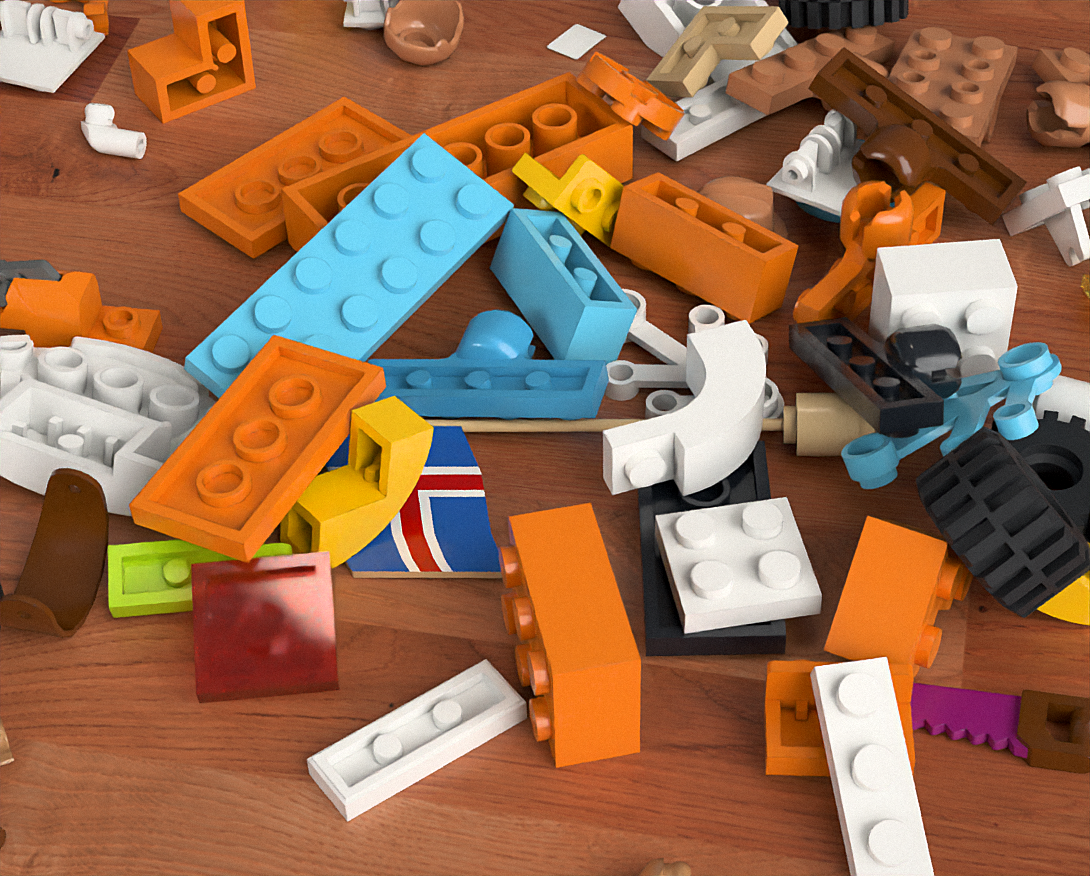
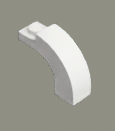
(710, 433)

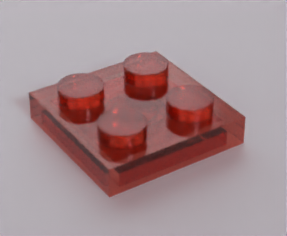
(264, 627)

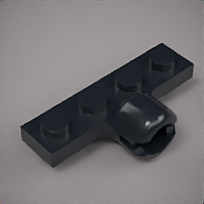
(890, 383)

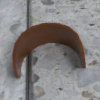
(63, 560)

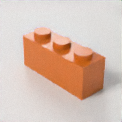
(703, 247)

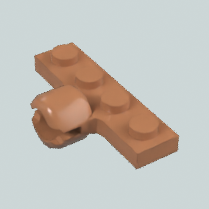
(787, 75)
(1067, 81)

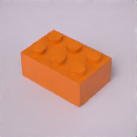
(572, 636)

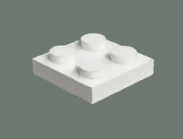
(737, 565)

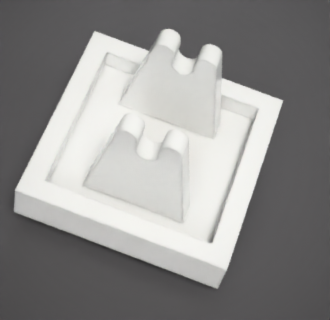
(1060, 208)

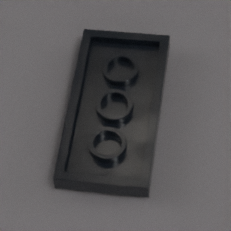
(661, 619)

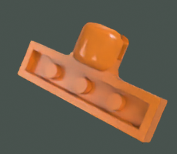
(866, 225)

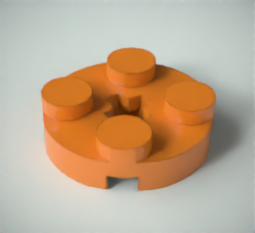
(631, 97)

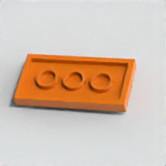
(245, 196)
(257, 448)

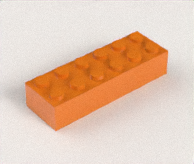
(546, 121)

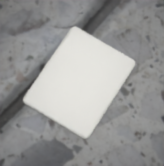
(576, 41)

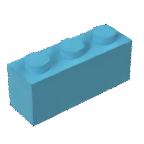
(562, 287)

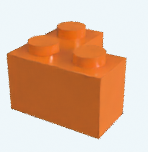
(198, 63)
(895, 595)

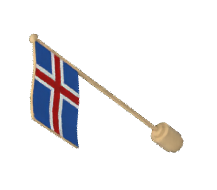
(446, 519)

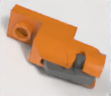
(68, 304)

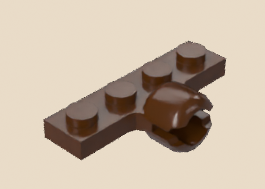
(911, 142)

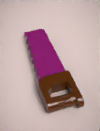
(1008, 722)

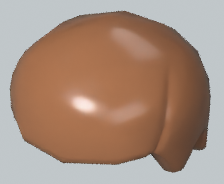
(424, 30)

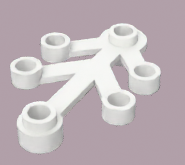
(674, 354)

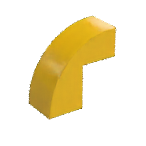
(357, 501)

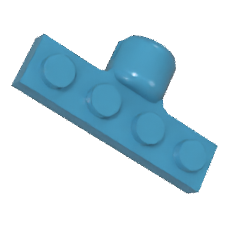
(496, 377)

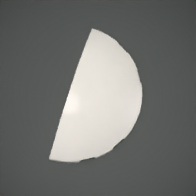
(94, 412)

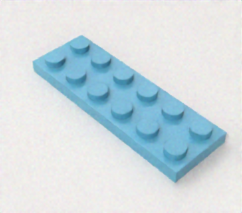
(364, 266)

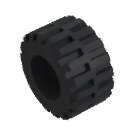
(1003, 522)

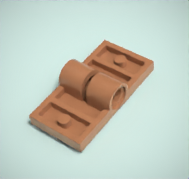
(956, 78)

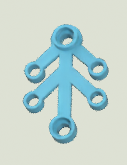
(1022, 376)

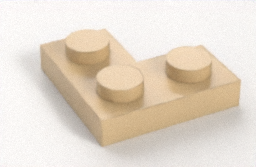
(715, 36)

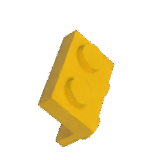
(583, 194)

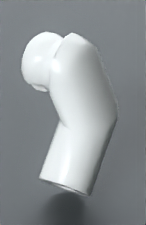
(106, 137)

